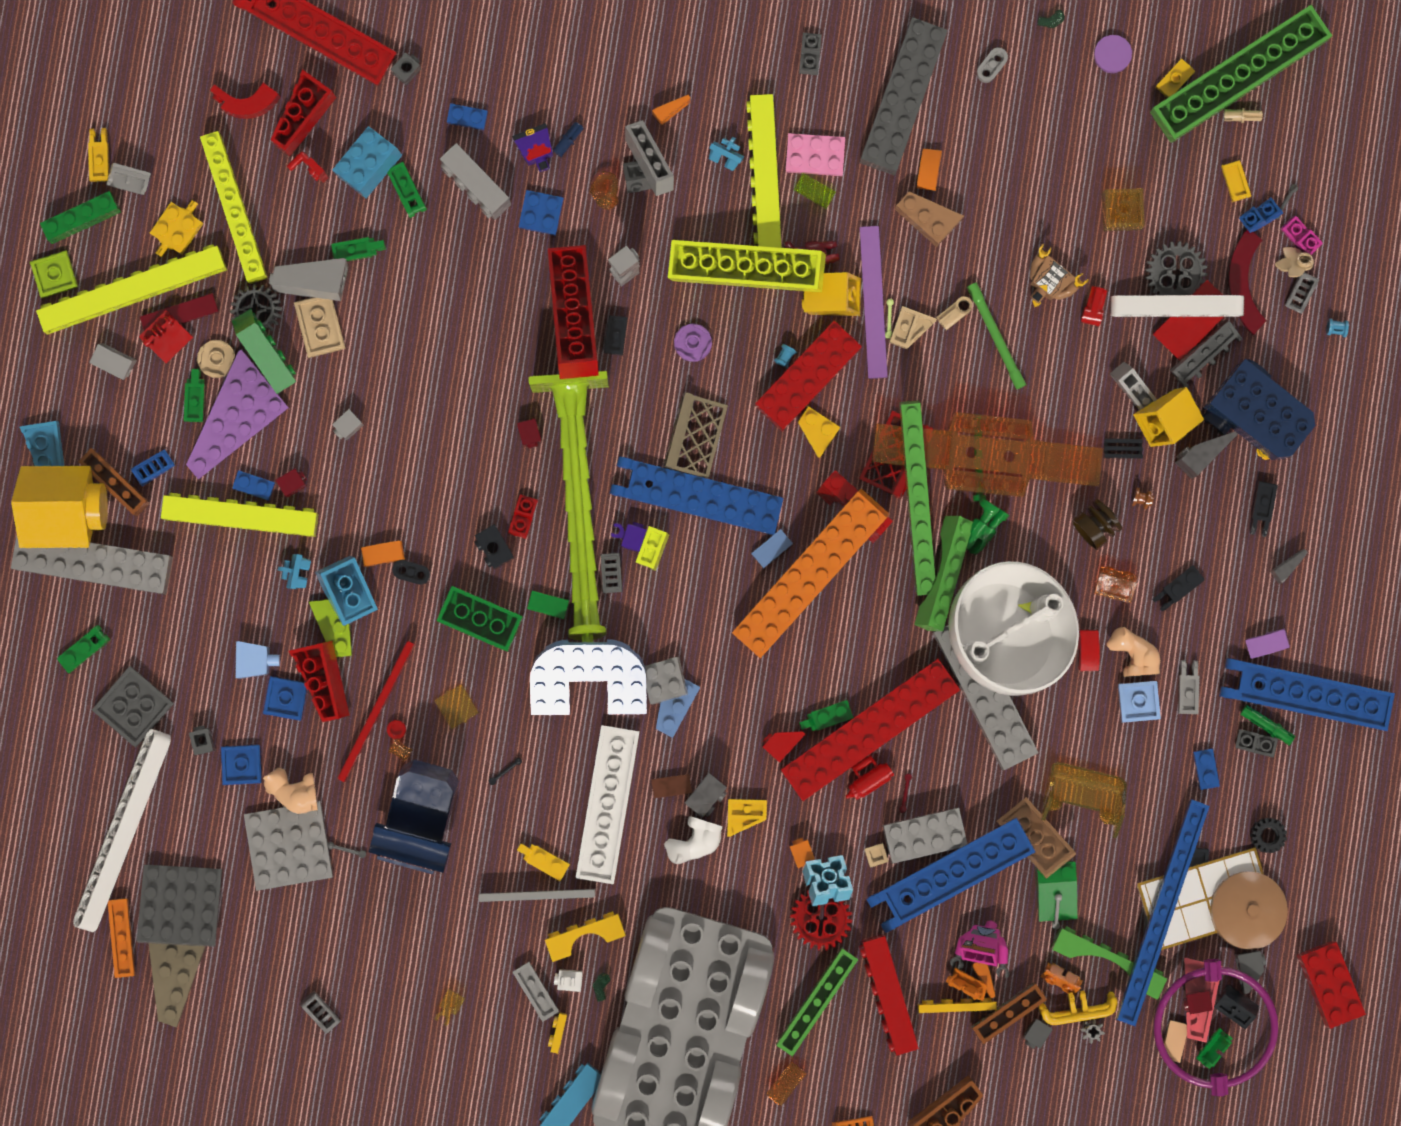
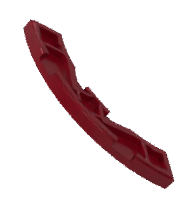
(1238, 279)

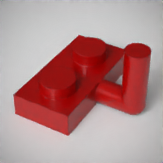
(314, 169)

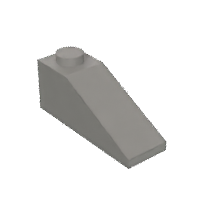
(1132, 385)

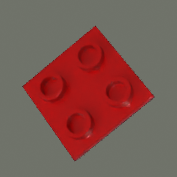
(165, 336)

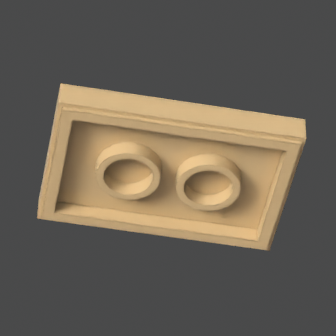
(319, 326)

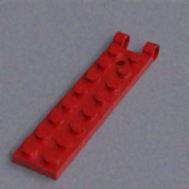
(325, 35)

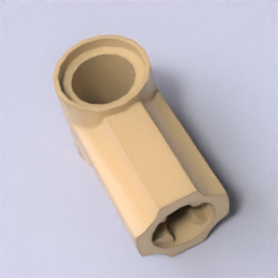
(953, 313)

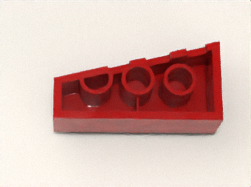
(301, 113)
(322, 679)

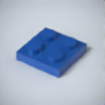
(541, 212)

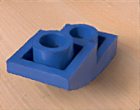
(1261, 216)

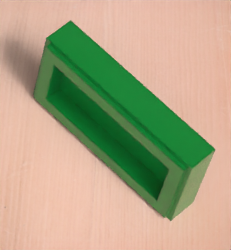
(548, 604)

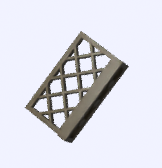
(678, 433)

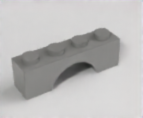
(624, 265)

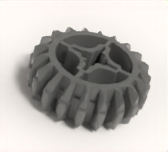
(255, 293)

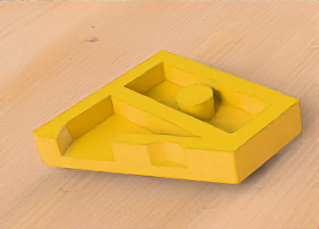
(817, 430)
(744, 814)

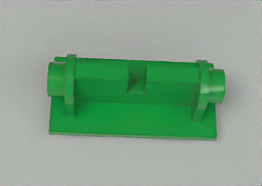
(1219, 1041)

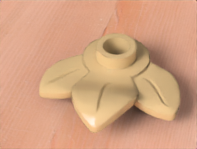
(1295, 262)

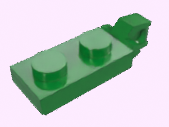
(357, 249)
(194, 398)
(828, 716)

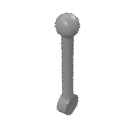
(1056, 925)

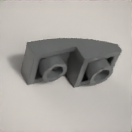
(810, 54)
(1256, 743)

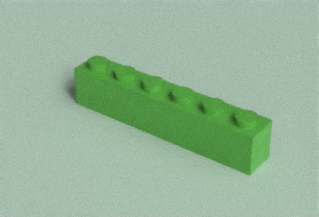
(816, 1001)

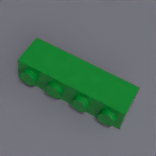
(80, 217)

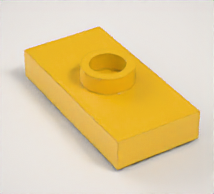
(1175, 78)

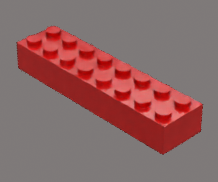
(572, 312)

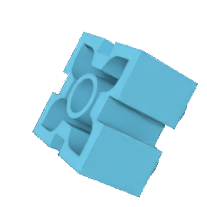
(827, 880)

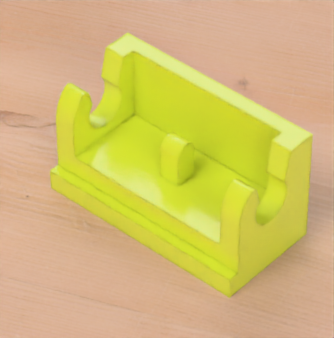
(652, 548)

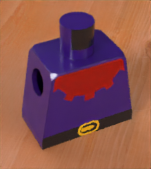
(535, 146)

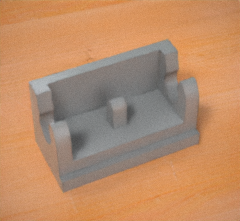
(128, 178)
(112, 361)

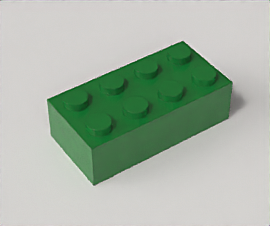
(480, 619)

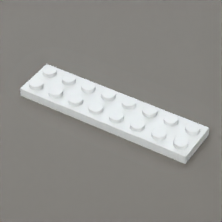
(607, 804)

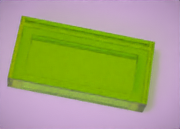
(814, 191)

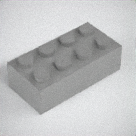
(475, 181)
(924, 835)

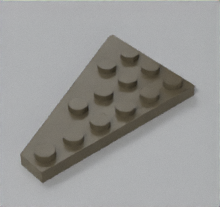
(173, 976)

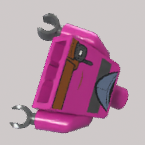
(982, 946)

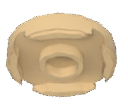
(216, 358)

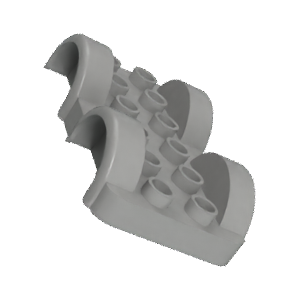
(684, 1023)

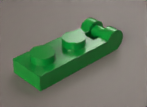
(406, 189)
(83, 649)

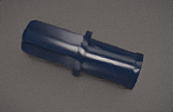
(568, 139)

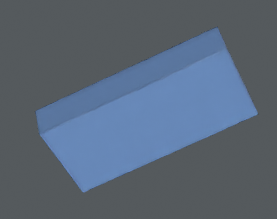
(772, 548)

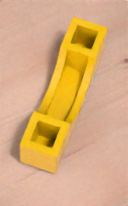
(608, 928)

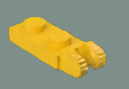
(98, 156)

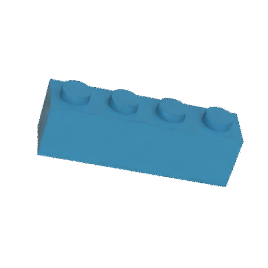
(574, 1098)

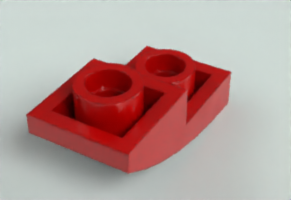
(523, 516)
(1089, 650)

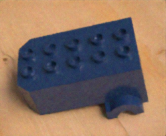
(1259, 411)
(418, 818)

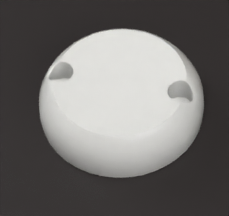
(1005, 644)

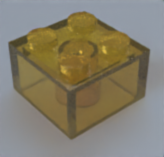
(1123, 209)

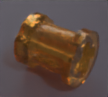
(400, 750)

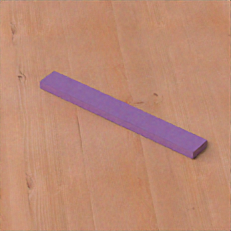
(873, 302)

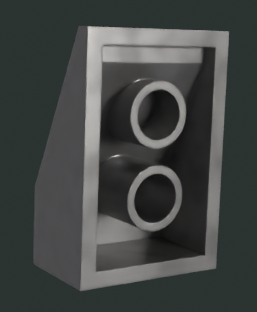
(1198, 457)

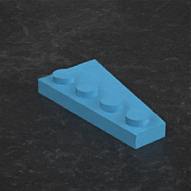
(44, 443)

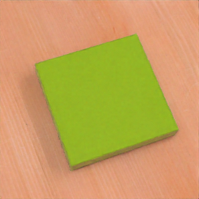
(54, 274)

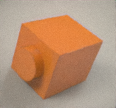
(801, 852)

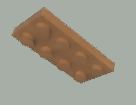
(1049, 845)

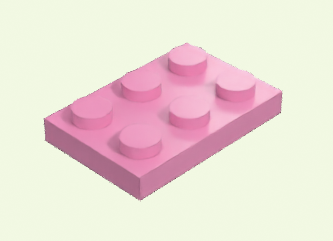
(815, 154)

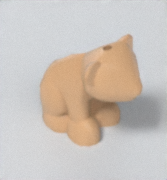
(1143, 655)
(295, 797)

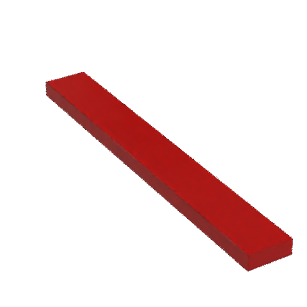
(376, 711)

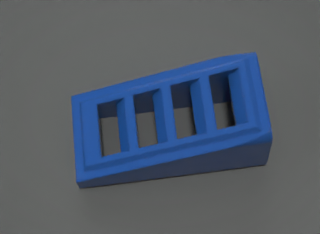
(143, 481)

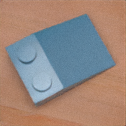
(346, 590)

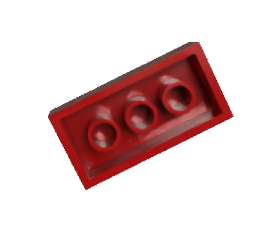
(1331, 984)

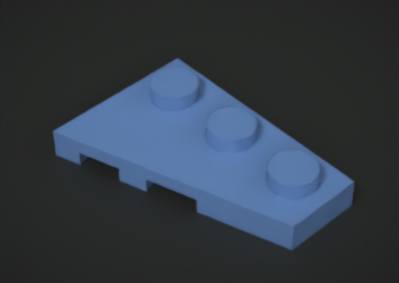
(674, 710)

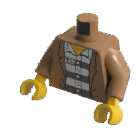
(1051, 278)

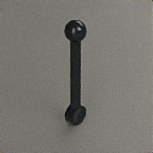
(492, 781)

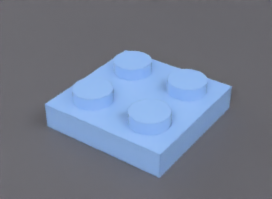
(1139, 701)

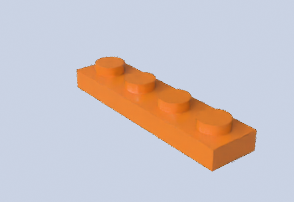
(121, 938)

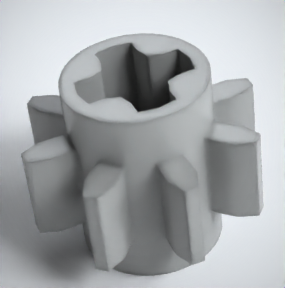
(1095, 1035)

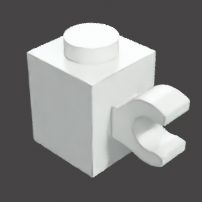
(568, 980)

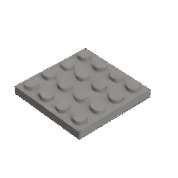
(287, 847)

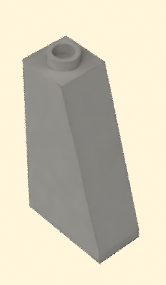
(311, 279)

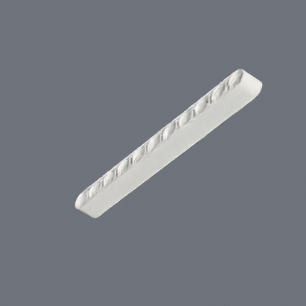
(122, 830)

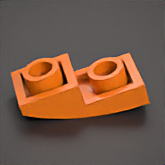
(929, 169)
(382, 553)

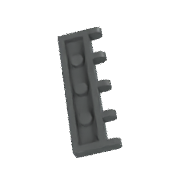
(1205, 352)

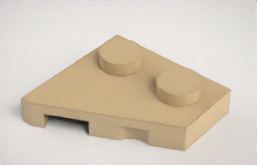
(910, 327)

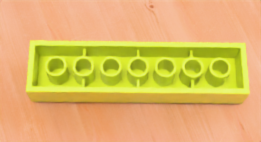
(746, 266)

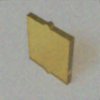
(456, 706)

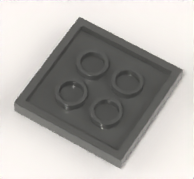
(133, 706)

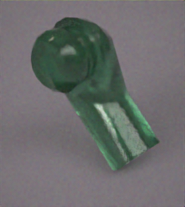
(1053, 21)
(599, 985)

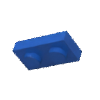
(467, 116)
(253, 485)
(1206, 769)

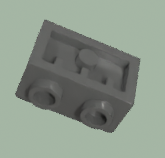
(635, 178)

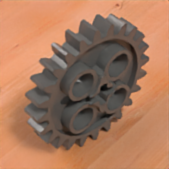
(1158, 270)

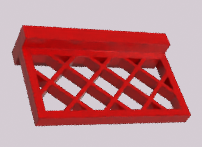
(900, 483)

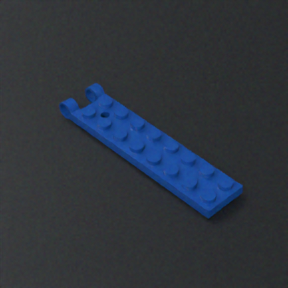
(700, 497)
(1311, 695)
(954, 873)

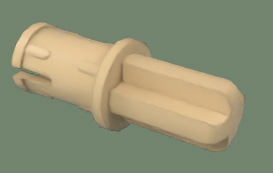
(1242, 115)

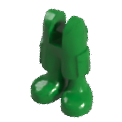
(980, 531)

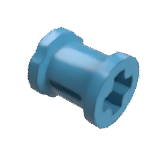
(1337, 327)
(785, 356)

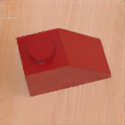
(781, 743)

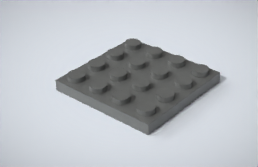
(179, 905)

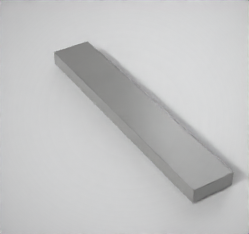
(537, 895)

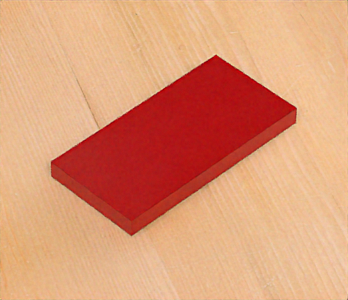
(1184, 333)

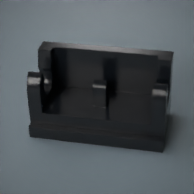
(1236, 1006)

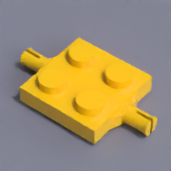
(176, 228)

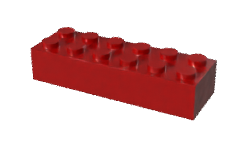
(808, 376)
(889, 995)

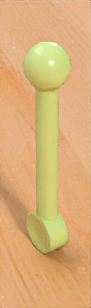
(888, 333)

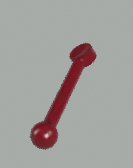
(908, 777)

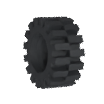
(1279, 839)

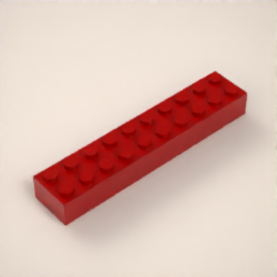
(870, 730)

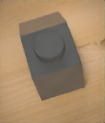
(1252, 964)

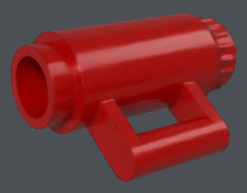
(869, 781)

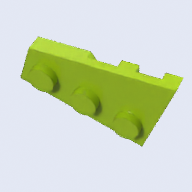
(332, 627)

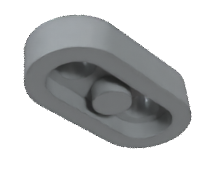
(992, 66)

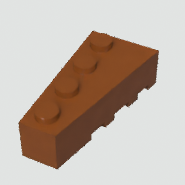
(950, 1107)

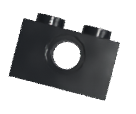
(489, 536)

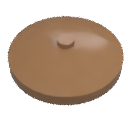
(1248, 910)

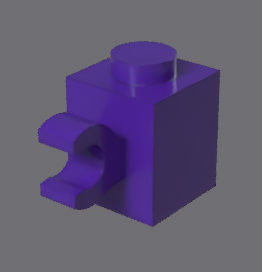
(632, 537)

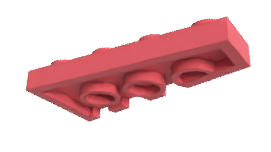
(1199, 1023)

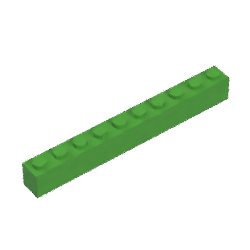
(917, 496)

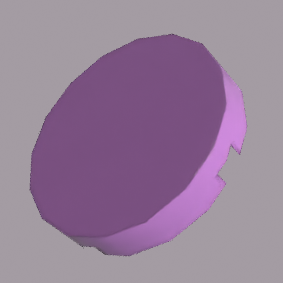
(1112, 54)
(692, 342)

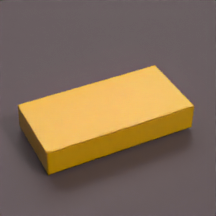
(1236, 181)

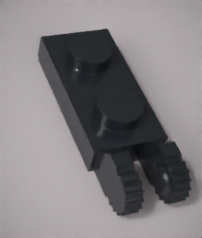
(1263, 506)
(1180, 587)

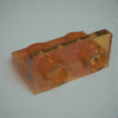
(1116, 584)

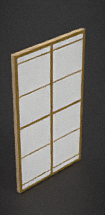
(1192, 912)

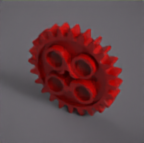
(838, 921)

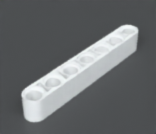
(1178, 306)

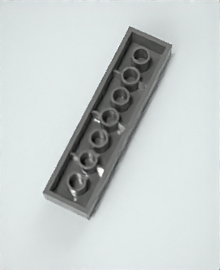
(903, 96)

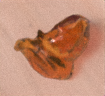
(605, 189)

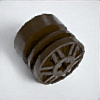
(1100, 521)

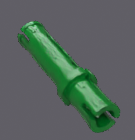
(1265, 723)

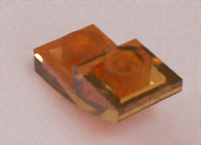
(786, 1084)

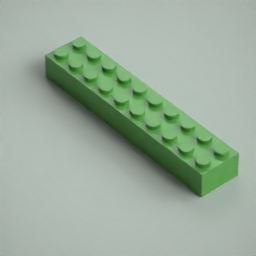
(1241, 74)

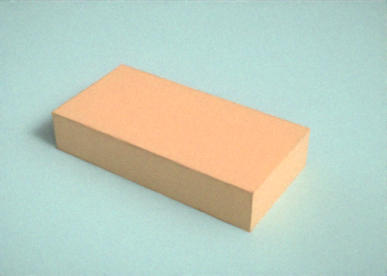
(1175, 1039)

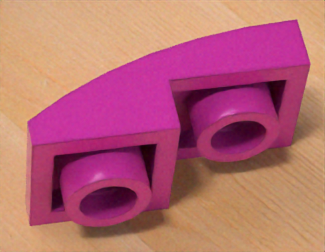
(1301, 236)

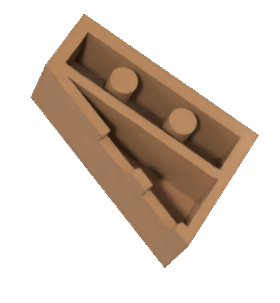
(928, 217)

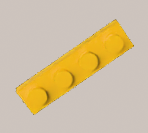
(948, 1005)

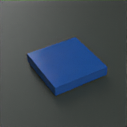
(285, 698)
(241, 764)

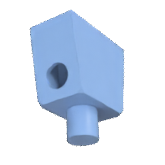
(253, 660)

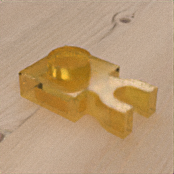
(451, 1004)

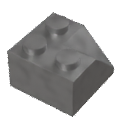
(706, 795)

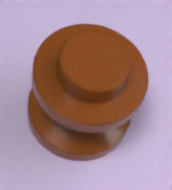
(1142, 498)

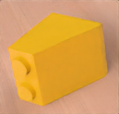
(838, 297)
(1169, 417)

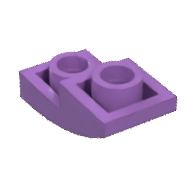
(1267, 643)

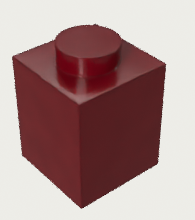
(529, 433)
(292, 482)

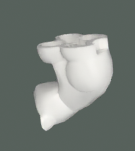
(703, 841)

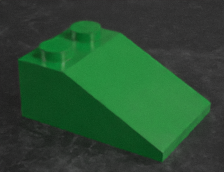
(1060, 882)

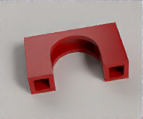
(840, 490)

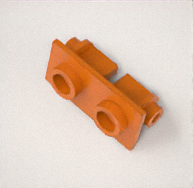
(1054, 976)
(968, 984)

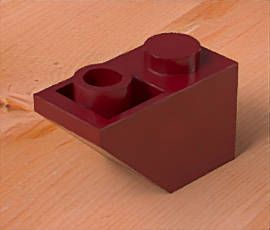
(1198, 1002)

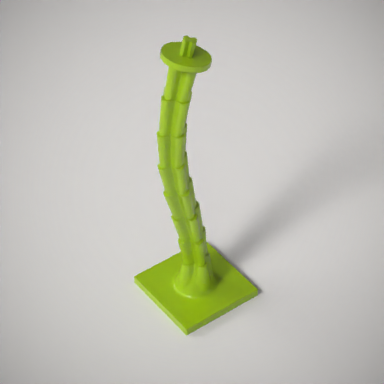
(571, 406)

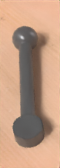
(1293, 188)
(362, 854)

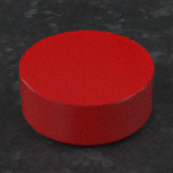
(396, 729)

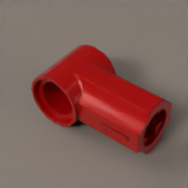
(1093, 312)

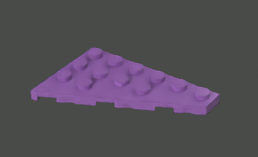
(239, 413)

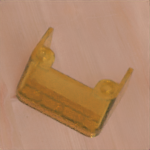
(1087, 790)

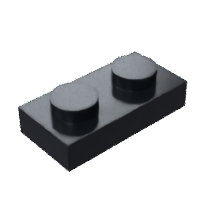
(615, 335)

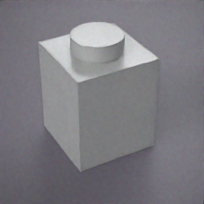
(347, 425)

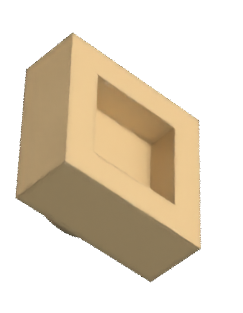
(876, 855)

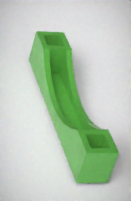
(935, 608)
(1072, 945)

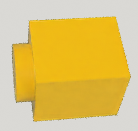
(58, 506)

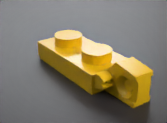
(544, 861)

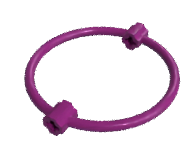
(1218, 1082)

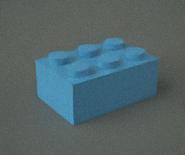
(367, 162)

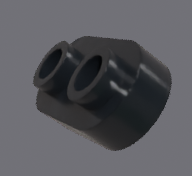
(411, 573)

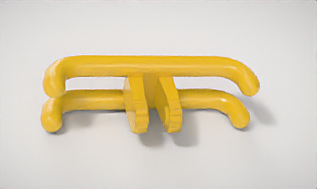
(1080, 1014)

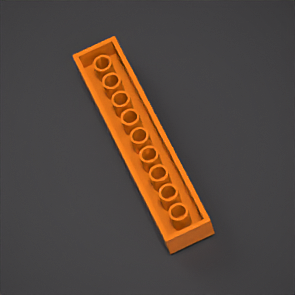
(810, 573)

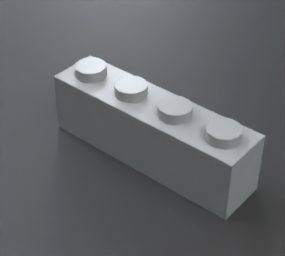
(649, 158)

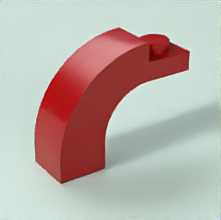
(248, 108)

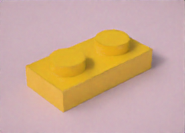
(559, 1024)

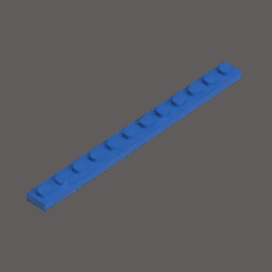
(1162, 912)

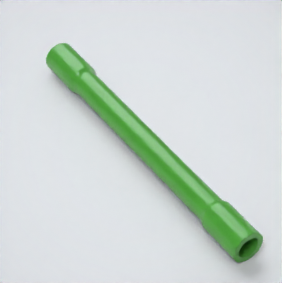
(1014, 372)

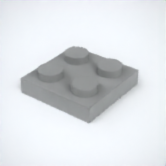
(665, 680)

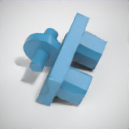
(718, 150)
(297, 563)

